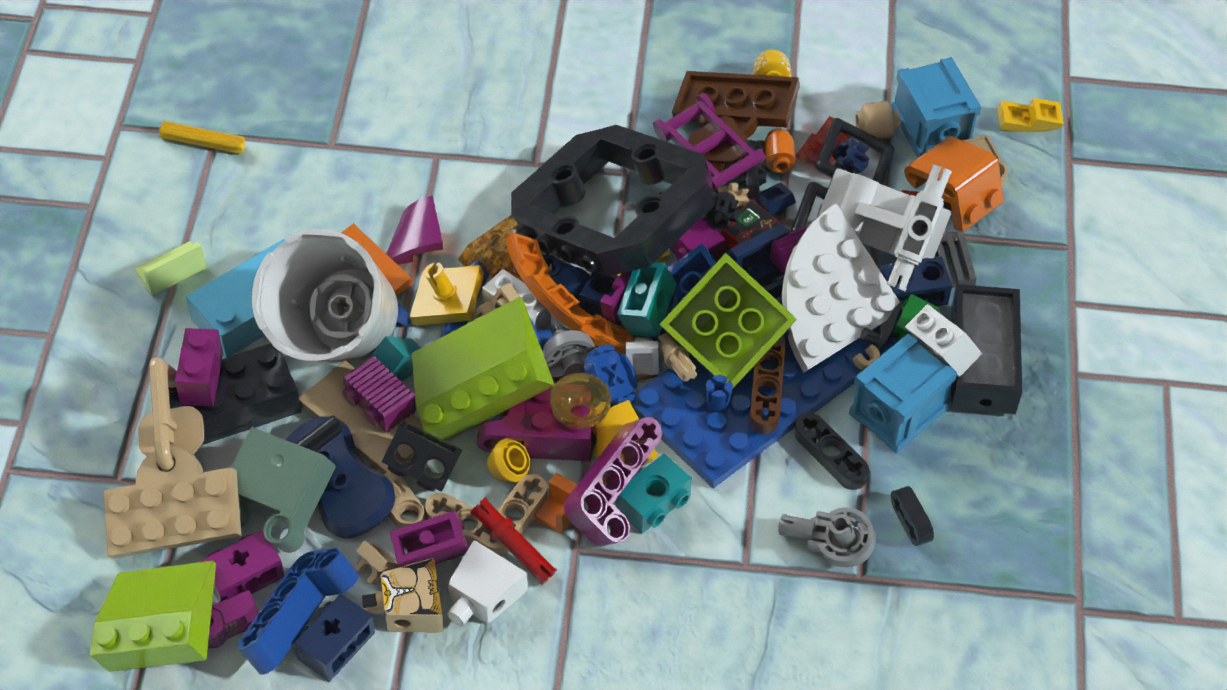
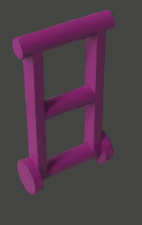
(705, 107)

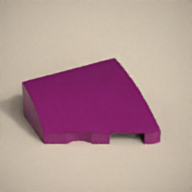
(416, 232)

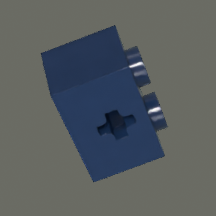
(334, 637)

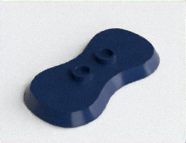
(356, 494)

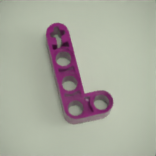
(617, 475)

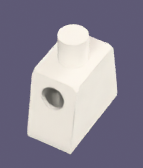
(484, 585)

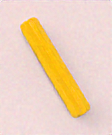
(202, 137)

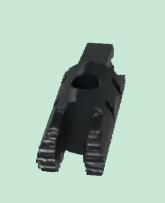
(755, 176)

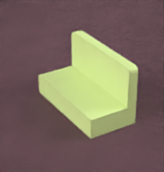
(171, 267)

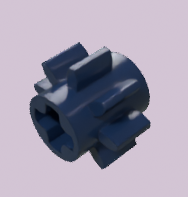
(851, 156)

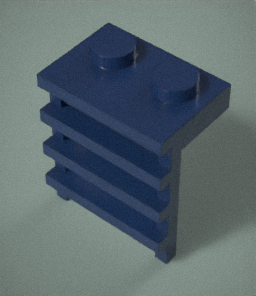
(754, 259)

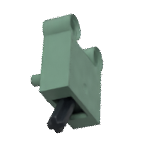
(284, 480)

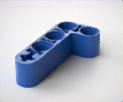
(293, 604)

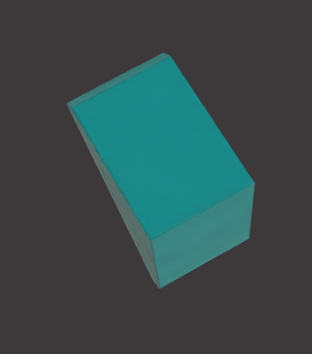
(397, 355)

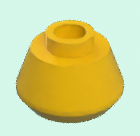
(508, 461)

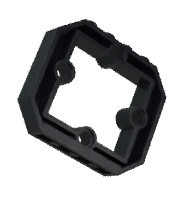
(658, 220)

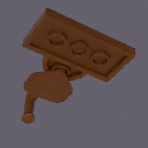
(741, 103)

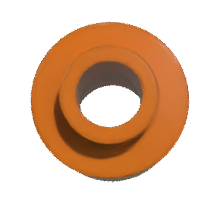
(779, 151)

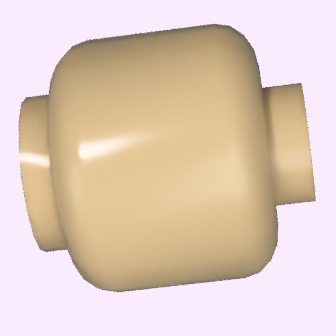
(878, 119)

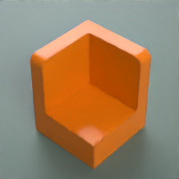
(552, 510)

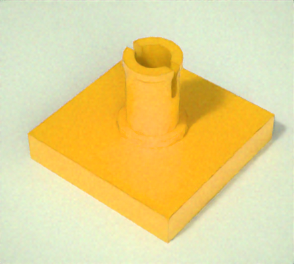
(446, 294)

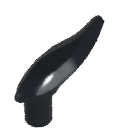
(885, 332)

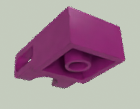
(539, 431)

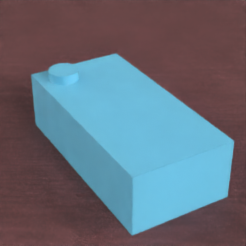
(227, 305)

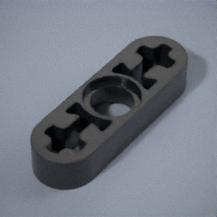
(828, 437)

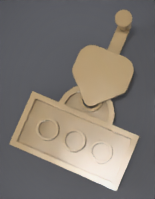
(177, 504)

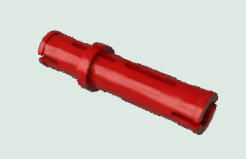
(513, 541)

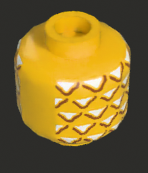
(772, 63)

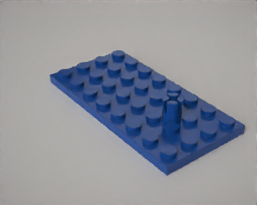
(710, 420)

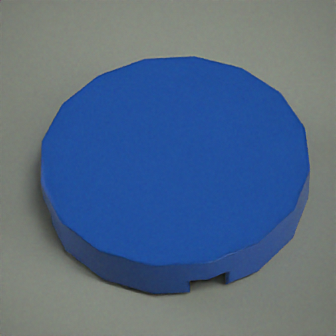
(614, 371)

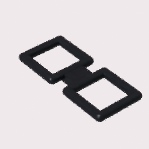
(822, 164)

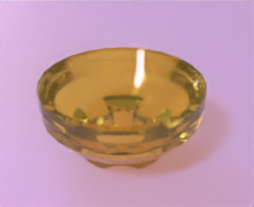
(580, 390)

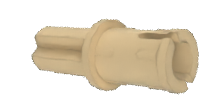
(676, 357)

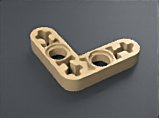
(514, 500)

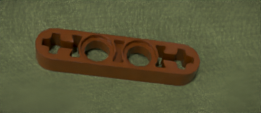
(772, 379)

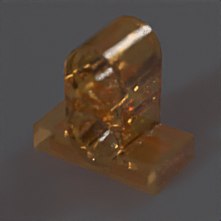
(483, 249)

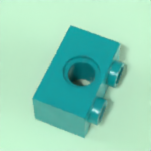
(647, 300)
(659, 478)

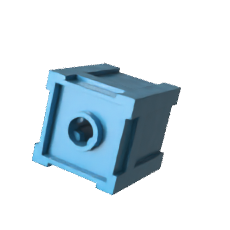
(934, 105)
(902, 393)

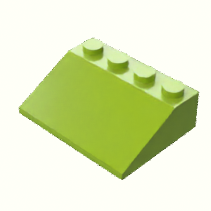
(479, 371)

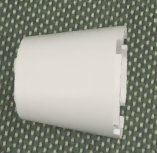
(304, 292)

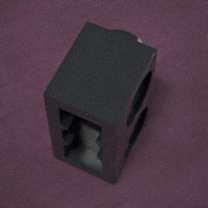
(425, 448)

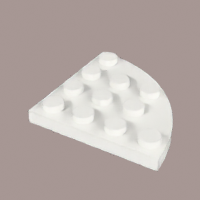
(832, 289)

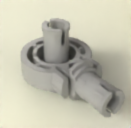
(562, 352)
(834, 534)

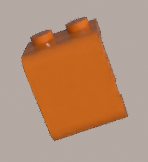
(974, 182)

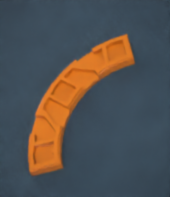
(557, 299)

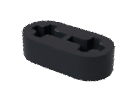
(912, 516)

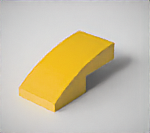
(1035, 117)

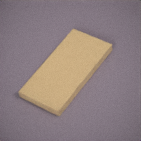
(370, 442)

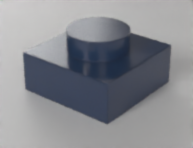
(776, 199)

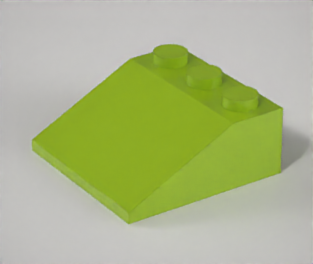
(728, 321)
(155, 617)

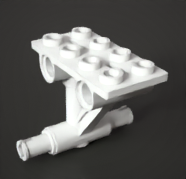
(893, 220)

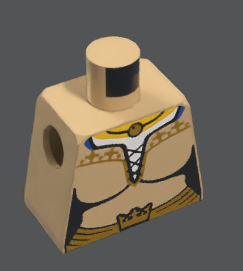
(408, 599)

